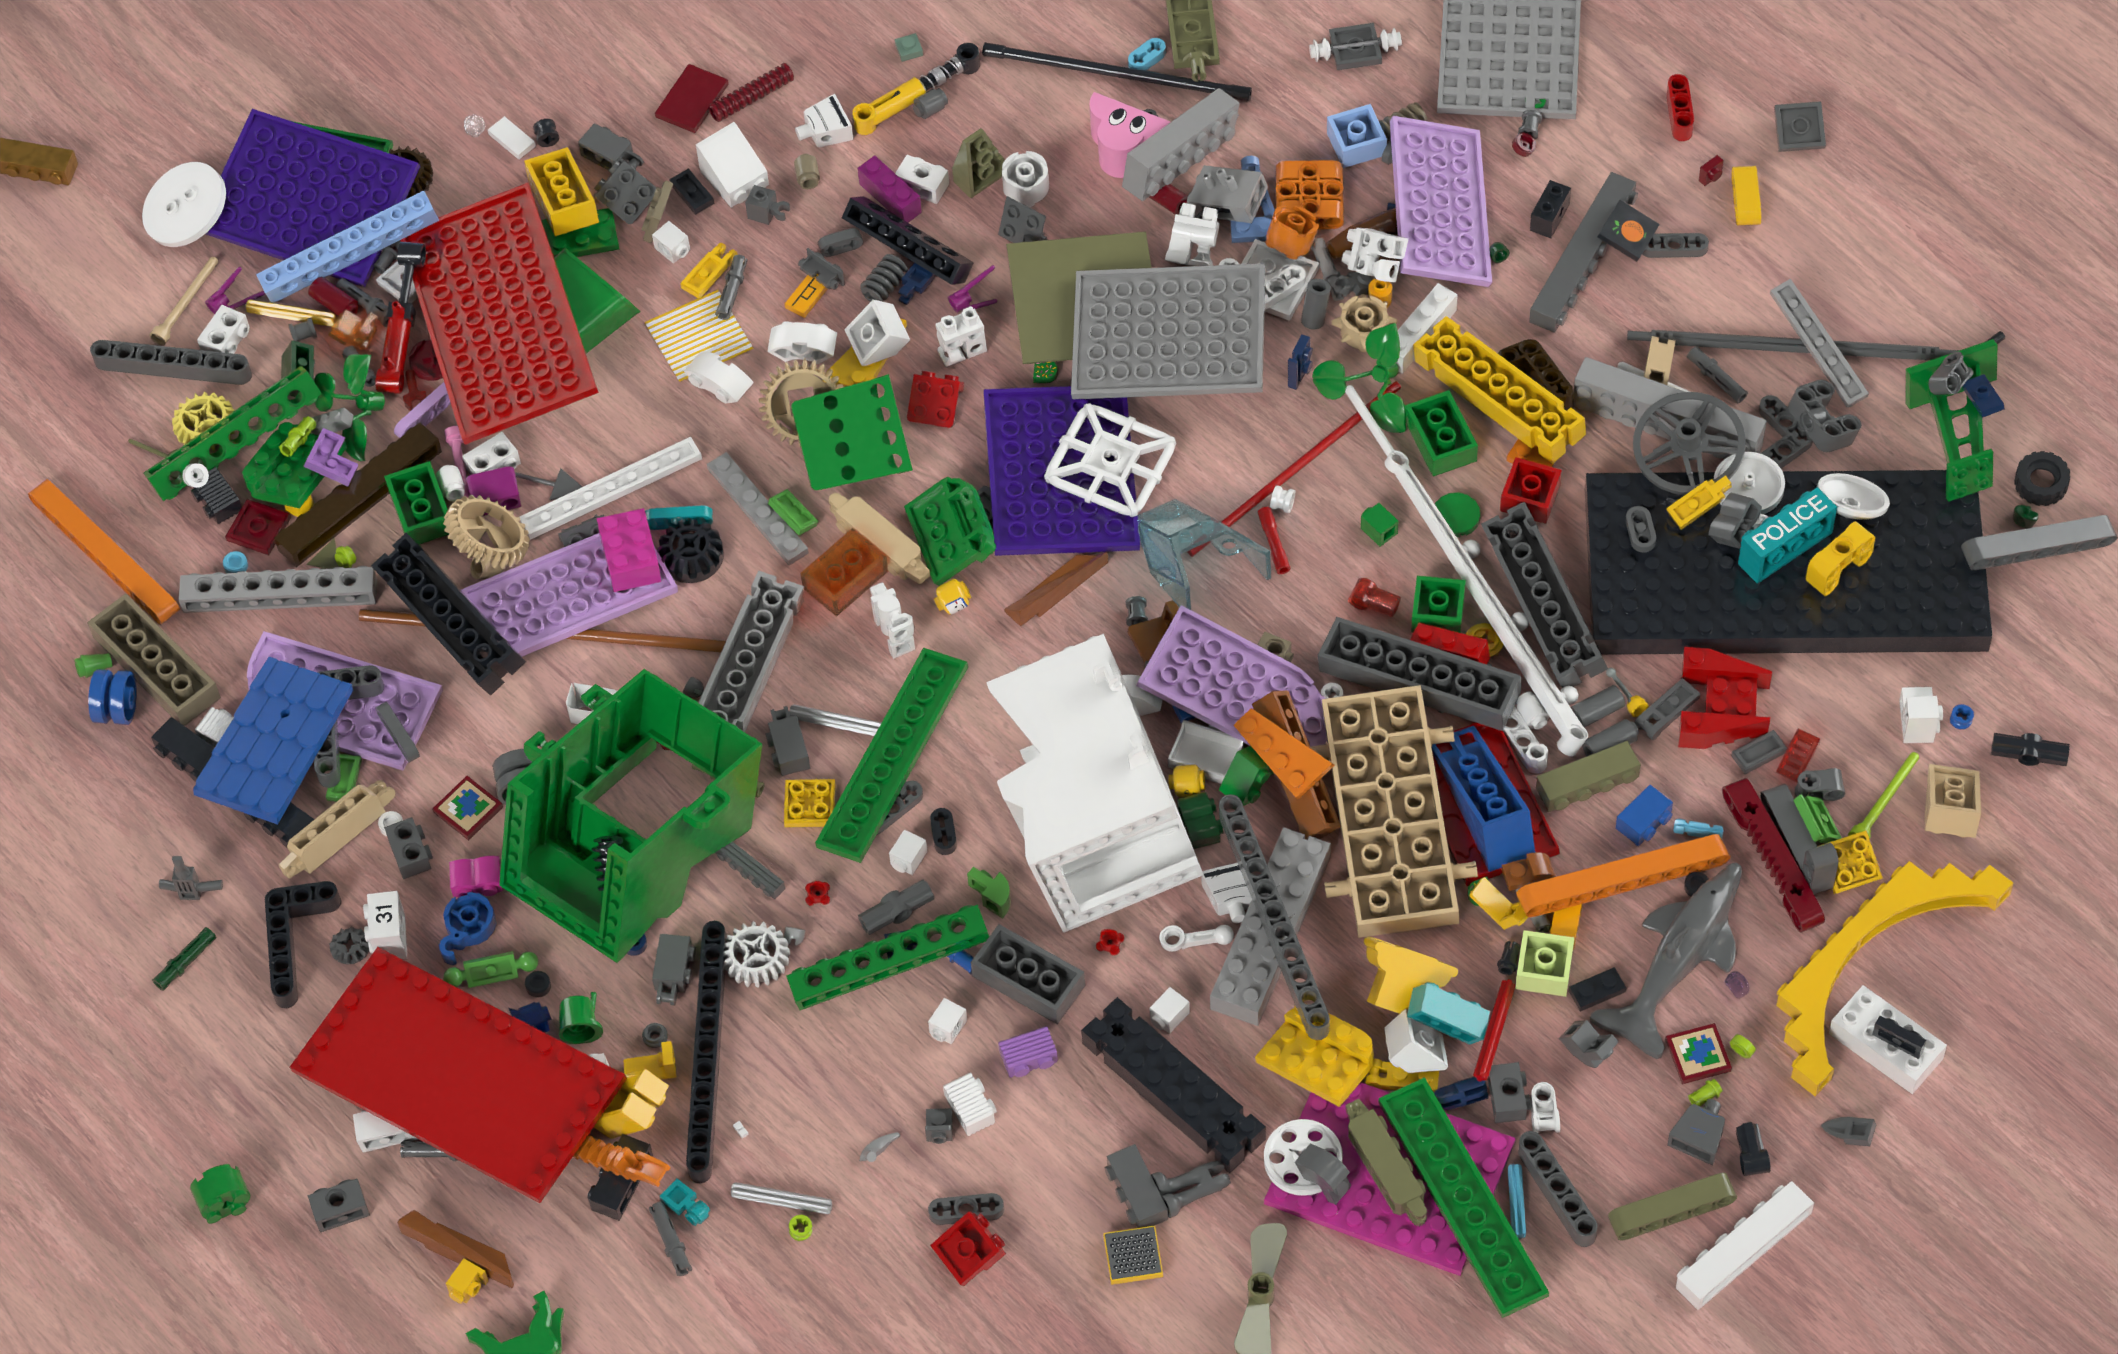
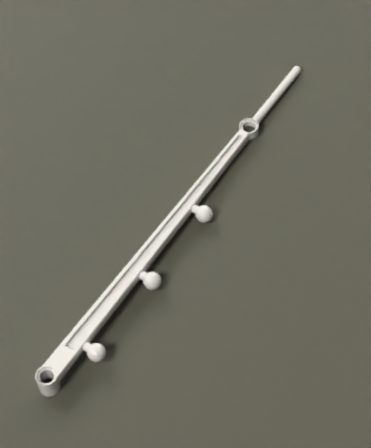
(1508, 629)

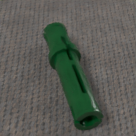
(176, 966)

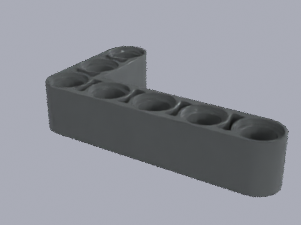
(362, 688)
(1815, 863)

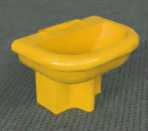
(1401, 972)

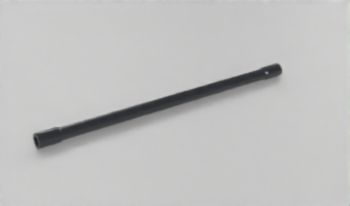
(1002, 52)

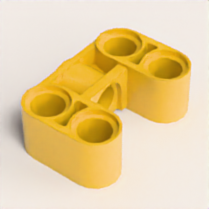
(1826, 566)

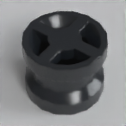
(546, 132)

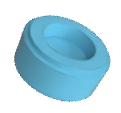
(235, 562)

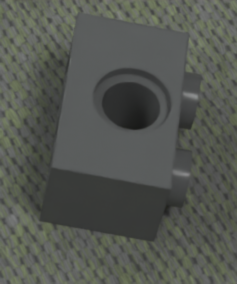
(1508, 1107)
(332, 1216)

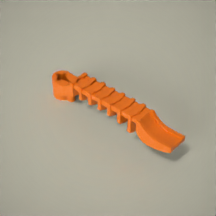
(622, 1161)

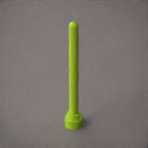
(1886, 796)

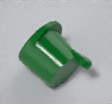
(578, 1020)

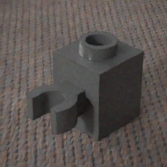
(763, 205)

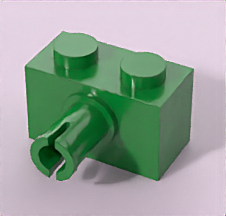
(1246, 776)

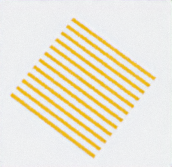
(695, 329)

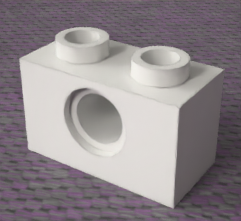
(924, 178)

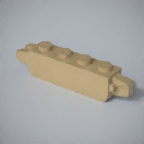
(901, 552)
(336, 827)

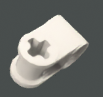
(1544, 1113)

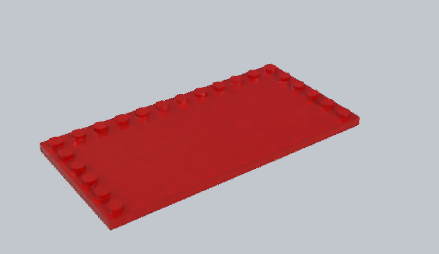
(499, 315)
(458, 1074)

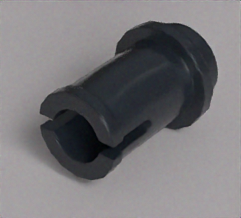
(1507, 963)

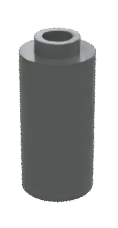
(1315, 304)
(1599, 705)
(1611, 736)

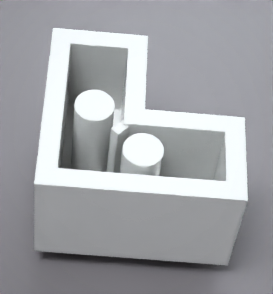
(1919, 714)

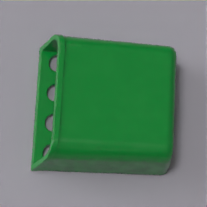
(593, 301)
(847, 435)

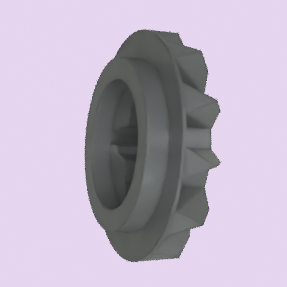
(356, 953)

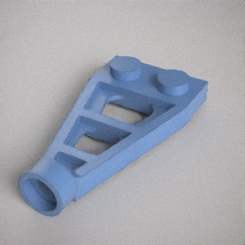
(1258, 229)

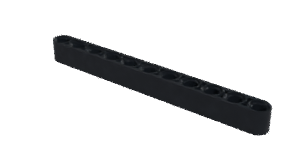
(706, 1061)

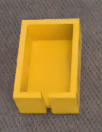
(633, 1105)

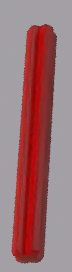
(1494, 1030)

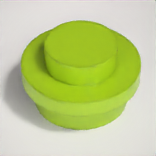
(345, 557)

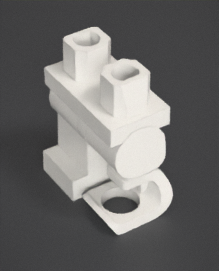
(1193, 230)
(1368, 247)
(962, 331)
(893, 624)

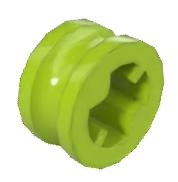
(793, 1225)

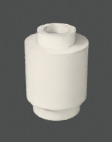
(450, 482)
(1532, 710)

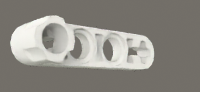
(1540, 752)

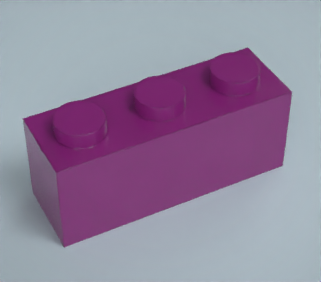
(889, 189)

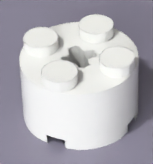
(1025, 177)

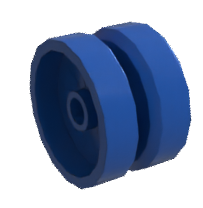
(112, 697)

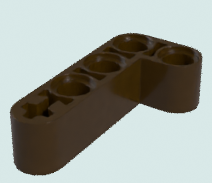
(1537, 364)

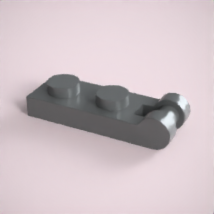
(1667, 708)

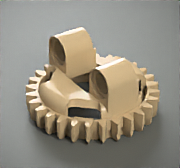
(793, 378)
(467, 526)

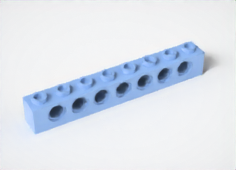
(347, 247)

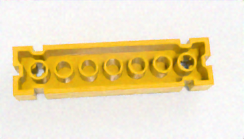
(1499, 389)

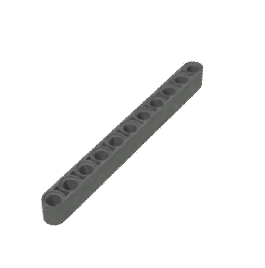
(1274, 926)

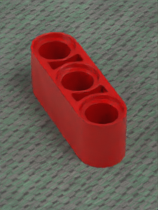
(1680, 107)

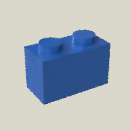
(1644, 815)

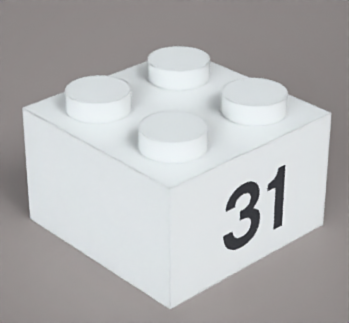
(385, 923)

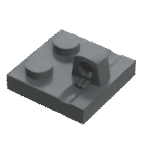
(1799, 126)

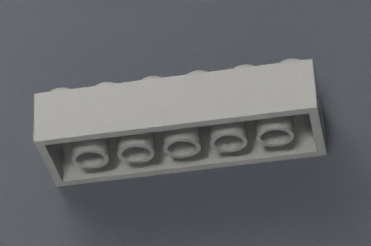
(1180, 144)

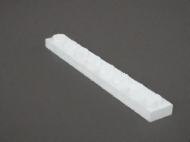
(610, 487)

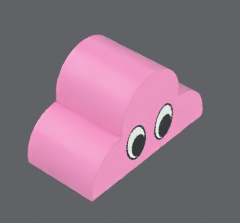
(1119, 130)

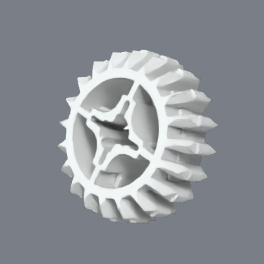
(757, 963)

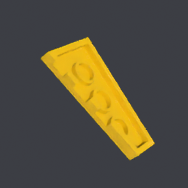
(852, 372)

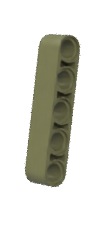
(1672, 1206)

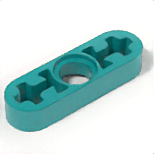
(664, 517)

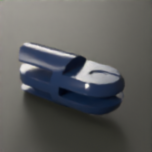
(1461, 1093)

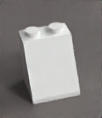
(730, 164)

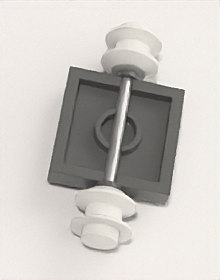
(1355, 46)

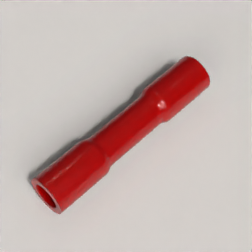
(1277, 552)

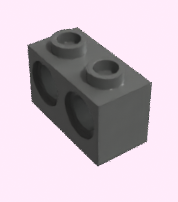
(406, 848)

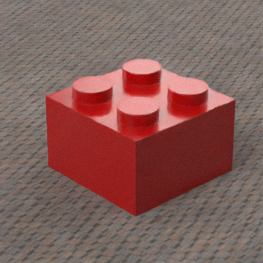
(1531, 484)

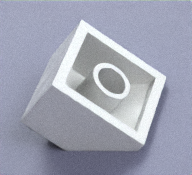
(877, 333)
(1415, 1045)

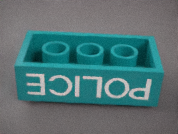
(1787, 534)

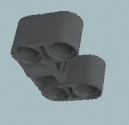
(1826, 431)

